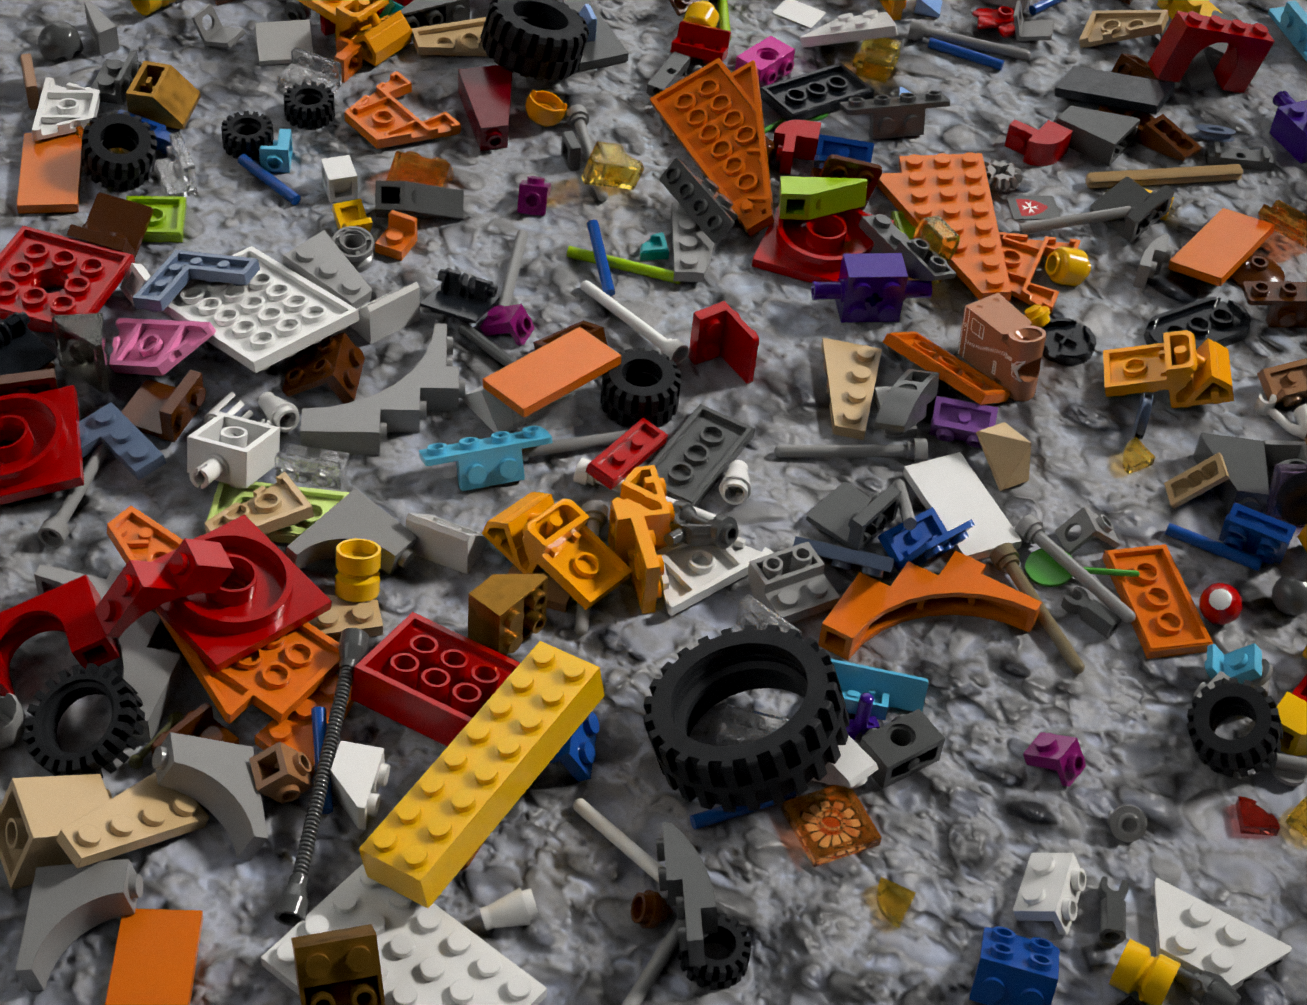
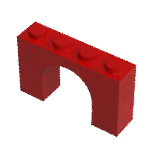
(1193, 32)
(61, 609)

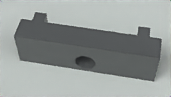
(669, 73)
(1247, 158)

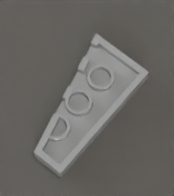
(690, 247)

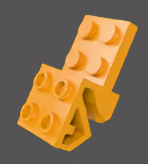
(361, 24)
(1189, 373)
(638, 530)
(555, 538)

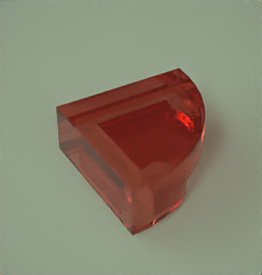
(1255, 819)

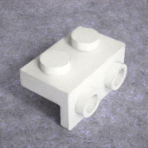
(1050, 890)

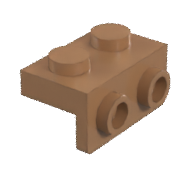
(1286, 382)

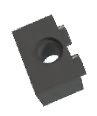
(902, 747)

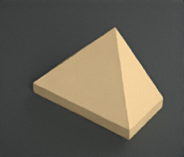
(1006, 454)
(1196, 480)

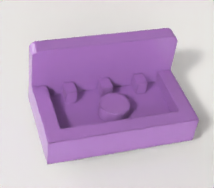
(960, 420)

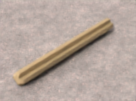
(1165, 176)

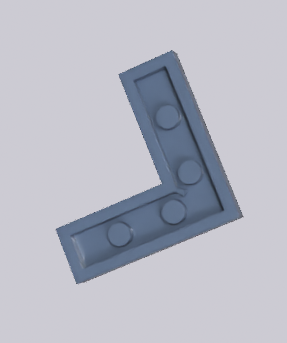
(188, 265)
(122, 439)
(844, 558)

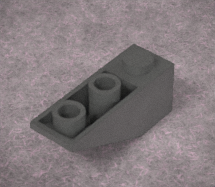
(434, 12)
(418, 200)

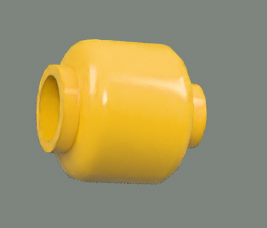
(702, 13)
(1068, 266)

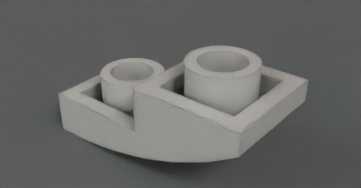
(1152, 260)

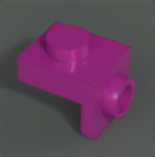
(533, 196)
(508, 319)
(1056, 753)

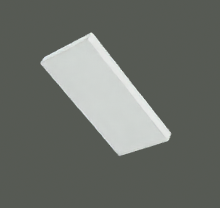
(959, 496)

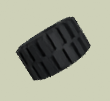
(118, 132)
(641, 388)
(1229, 701)

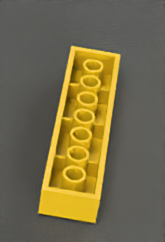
(482, 774)

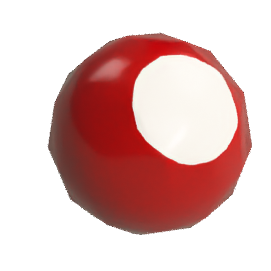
(1220, 603)

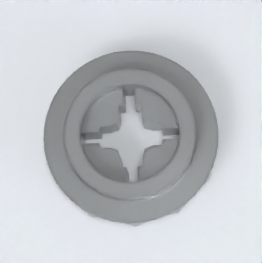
(1007, 177)

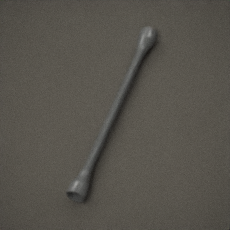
(293, 901)

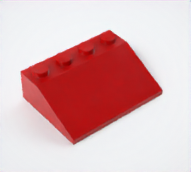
(429, 678)

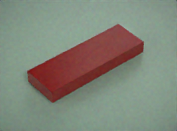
(626, 453)

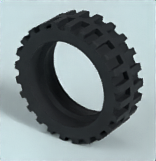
(761, 768)

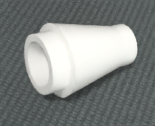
(279, 411)
(736, 484)
(511, 910)

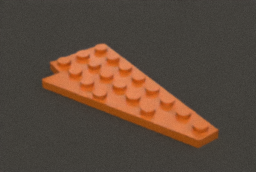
(723, 131)
(960, 194)
(272, 677)

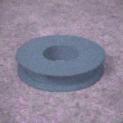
(1214, 133)
(1142, 415)

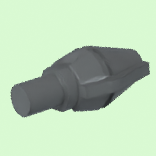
(1207, 988)

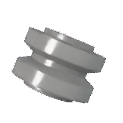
(356, 245)

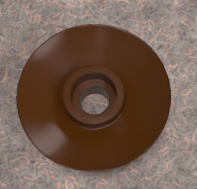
(1258, 269)

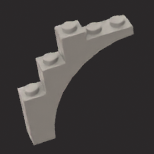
(397, 409)
(147, 669)

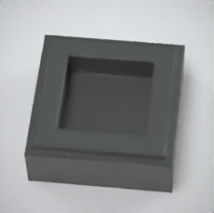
(570, 150)

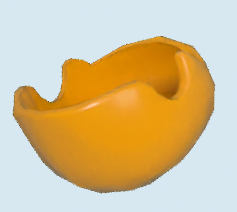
(545, 108)

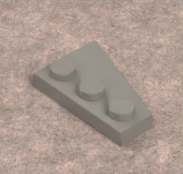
(328, 268)

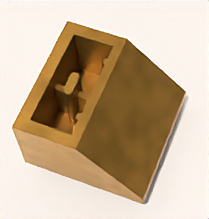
(162, 95)
(507, 610)
(339, 967)

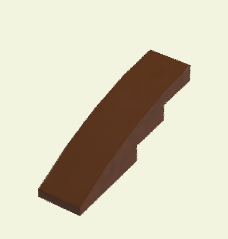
(1159, 134)

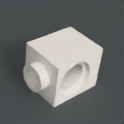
(339, 178)

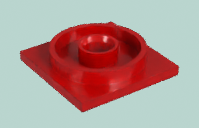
(796, 250)
(49, 260)
(48, 445)
(240, 621)

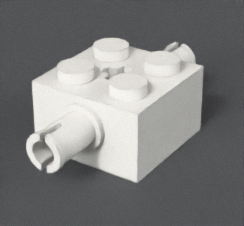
(232, 451)

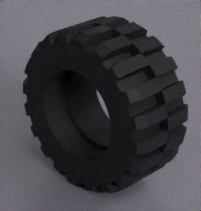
(535, 37)

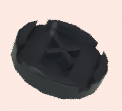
(1068, 342)

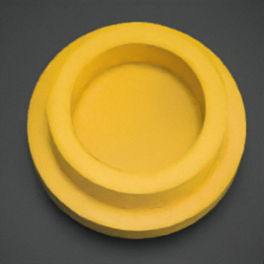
(1038, 315)

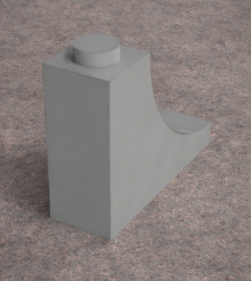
(349, 519)
(220, 780)
(67, 905)

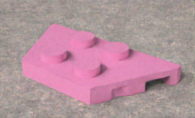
(155, 345)

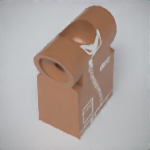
(1003, 345)

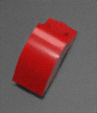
(795, 140)
(1039, 146)

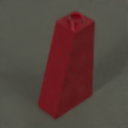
(487, 102)

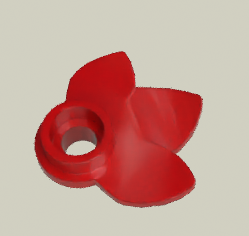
(998, 18)

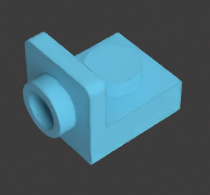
(279, 156)
(1239, 664)

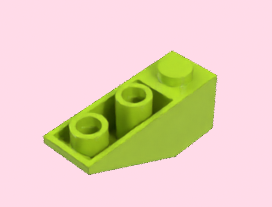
(819, 196)

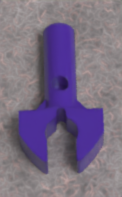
(862, 720)

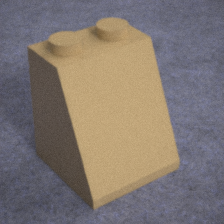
(35, 814)

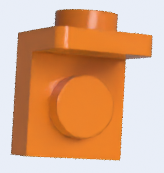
(349, 55)
(398, 236)

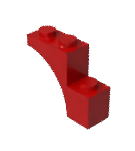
(144, 585)

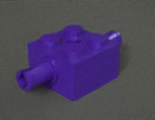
(1291, 125)
(871, 288)

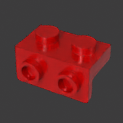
(701, 42)

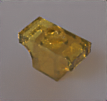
(612, 167)

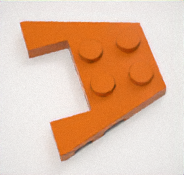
(389, 123)
(1022, 260)

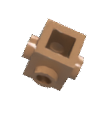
(281, 772)

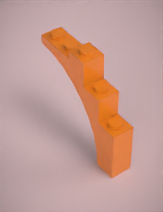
(916, 593)

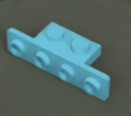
(1293, 23)
(488, 459)
(886, 687)

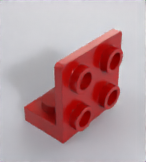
(723, 333)

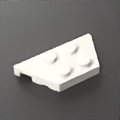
(852, 28)
(64, 109)
(700, 571)
(1210, 938)

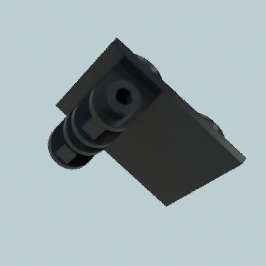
(461, 297)
(20, 347)

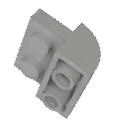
(792, 583)

